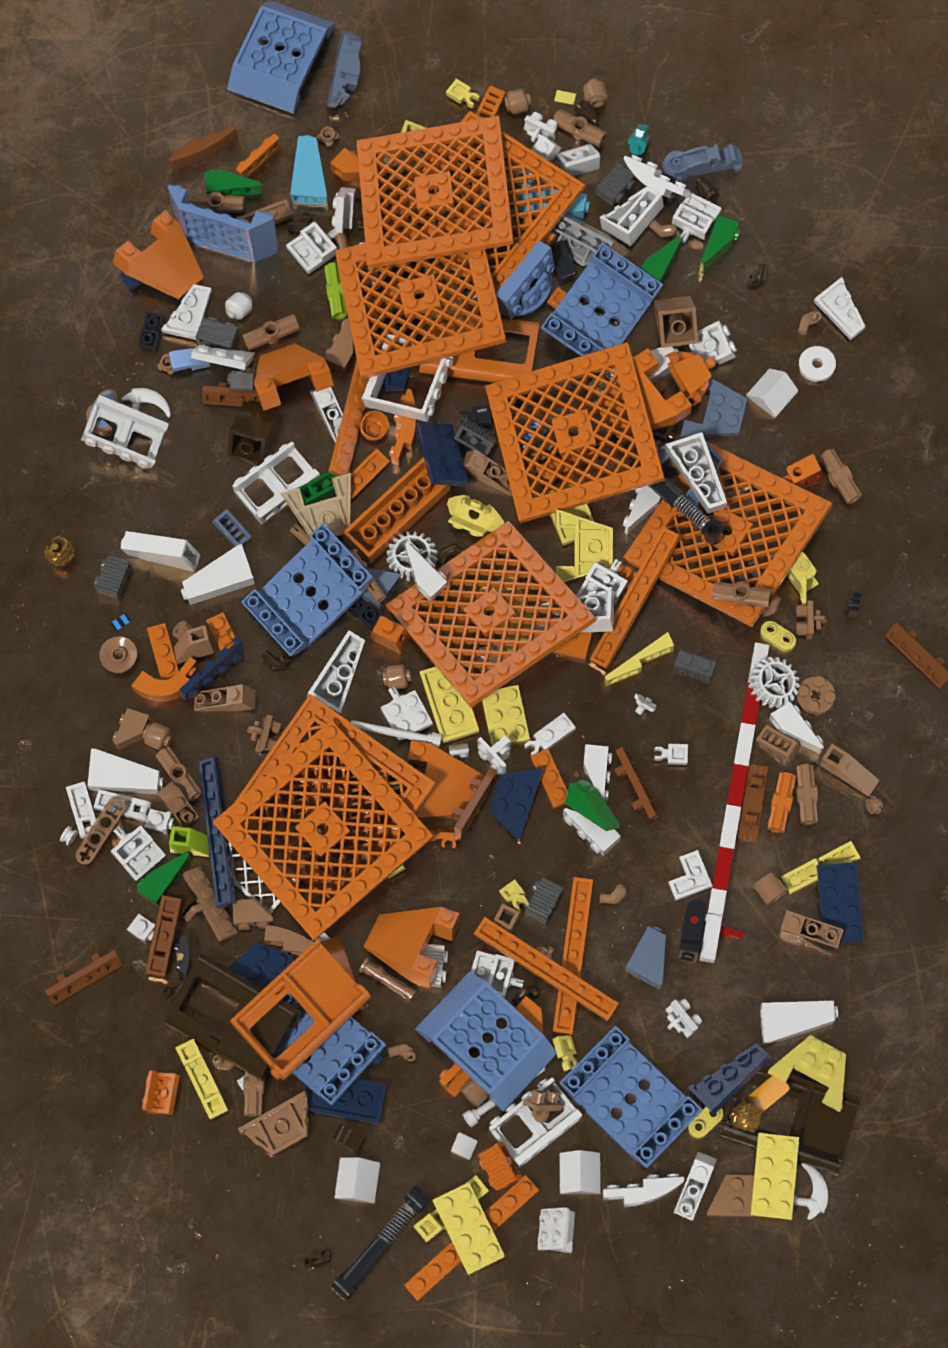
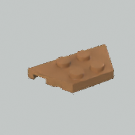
(280, 1126)
(733, 1197)

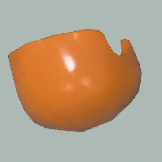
(374, 425)

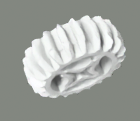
(395, 558)
(770, 668)

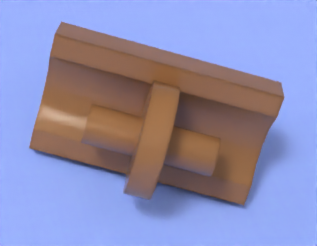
(807, 628)
(267, 725)
(543, 1103)

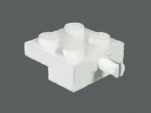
(345, 209)
(695, 216)
(312, 247)
(602, 578)
(406, 713)
(136, 852)
(496, 971)

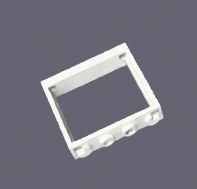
(374, 385)

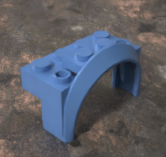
(536, 265)

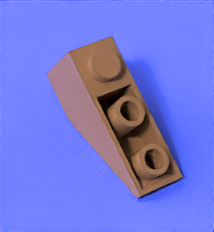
(341, 353)
(486, 471)
(225, 699)
(848, 769)
(811, 929)

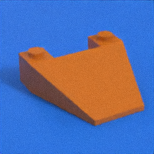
(165, 263)
(286, 366)
(660, 412)
(451, 781)
(403, 936)

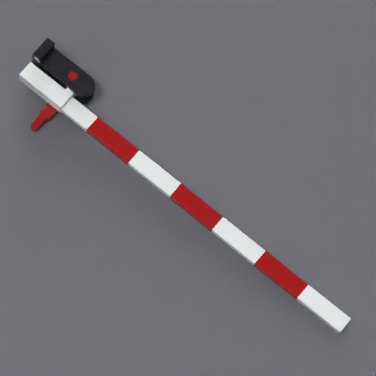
(696, 919)

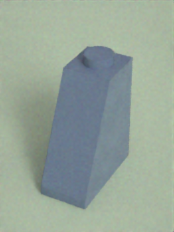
(387, 582)
(648, 958)

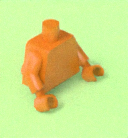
(691, 373)

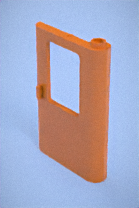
(469, 367)
(323, 993)

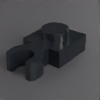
(480, 415)
(853, 604)

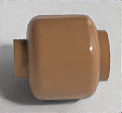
(595, 92)
(517, 101)
(397, 676)
(157, 736)

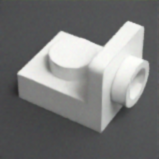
(159, 821)
(142, 929)

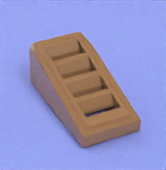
(790, 754)

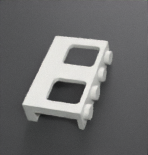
(127, 421)
(267, 473)
(542, 1132)

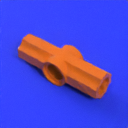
(781, 802)

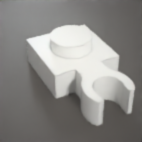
(676, 754)

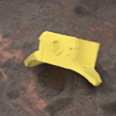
(459, 509)
(802, 576)

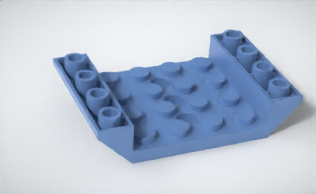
(276, 75)
(222, 232)
(608, 284)
(285, 605)
(338, 1060)
(507, 1062)
(612, 1073)

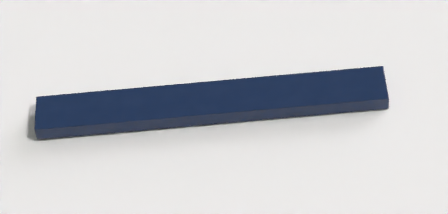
(218, 844)

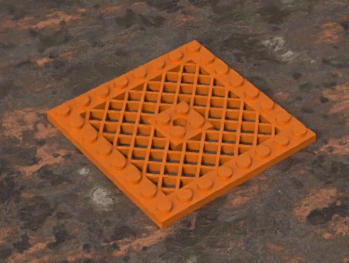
(374, 150)
(567, 192)
(423, 351)
(598, 488)
(814, 511)
(474, 686)
(302, 724)
(272, 784)

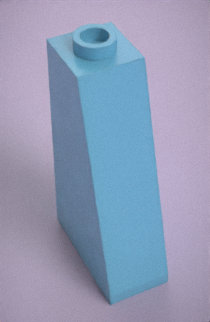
(308, 178)
(577, 209)

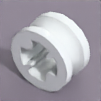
(69, 835)

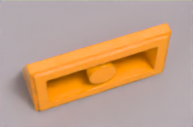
(768, 1093)

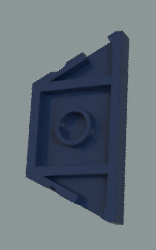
(515, 799)
(261, 964)

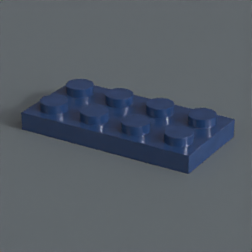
(441, 454)
(841, 899)
(360, 1102)

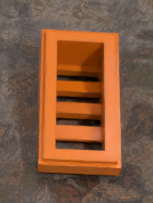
(495, 96)

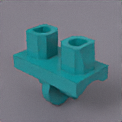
(639, 139)

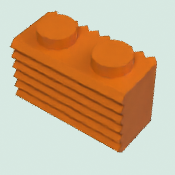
(499, 1166)

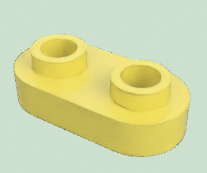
(777, 636)
(706, 1121)

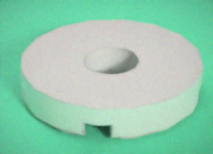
(820, 354)

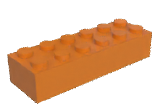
(394, 513)

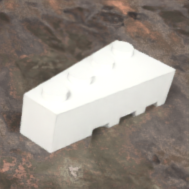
(697, 468)
(599, 604)
(338, 673)

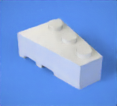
(633, 217)

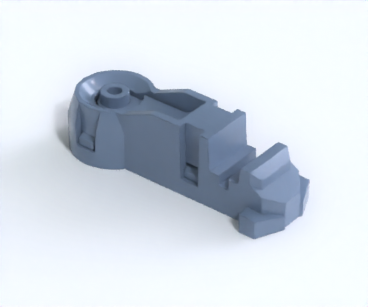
(345, 70)
(701, 160)

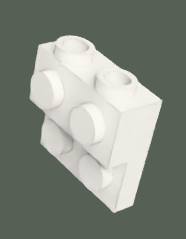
(714, 342)

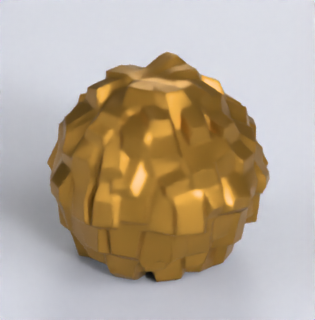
(60, 552)
(746, 1117)

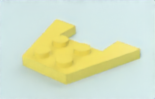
(591, 544)
(819, 1063)

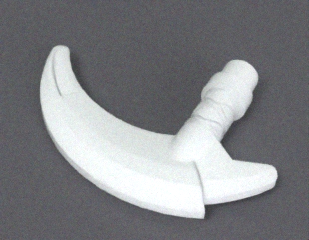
(144, 395)
(819, 1197)

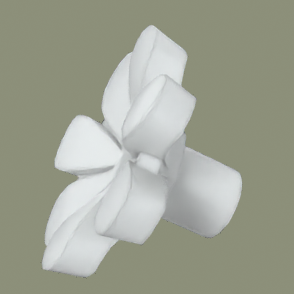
(644, 704)

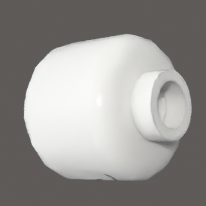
(238, 305)

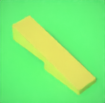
(633, 666)
(807, 874)

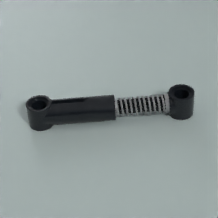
(675, 498)
(376, 1248)

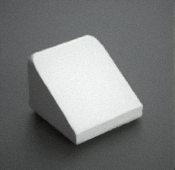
(459, 750)
(464, 1146)

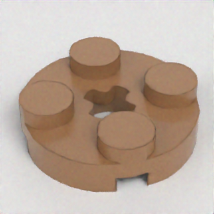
(818, 685)

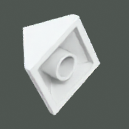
(579, 160)
(773, 392)
(580, 1172)
(357, 1180)

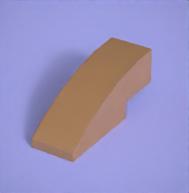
(292, 942)

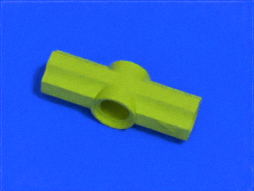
(335, 291)

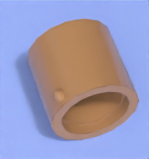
(770, 888)
(473, 1092)

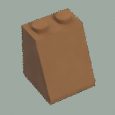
(676, 321)

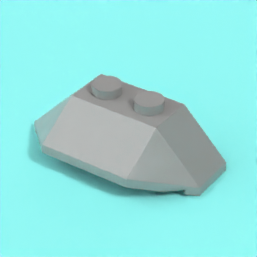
(579, 238)

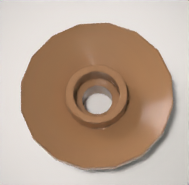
(116, 646)

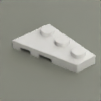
(839, 307)
(188, 316)
(224, 357)

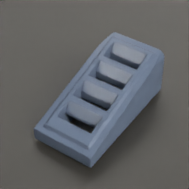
(222, 528)

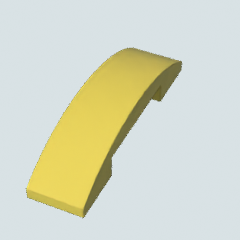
(202, 1079)
(432, 1224)

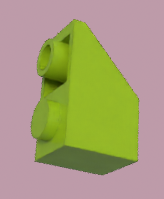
(189, 841)

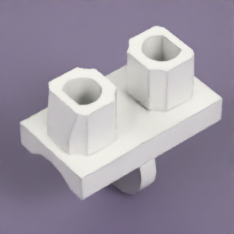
(537, 128)
(680, 1019)

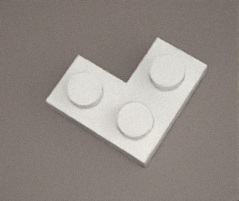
(695, 877)

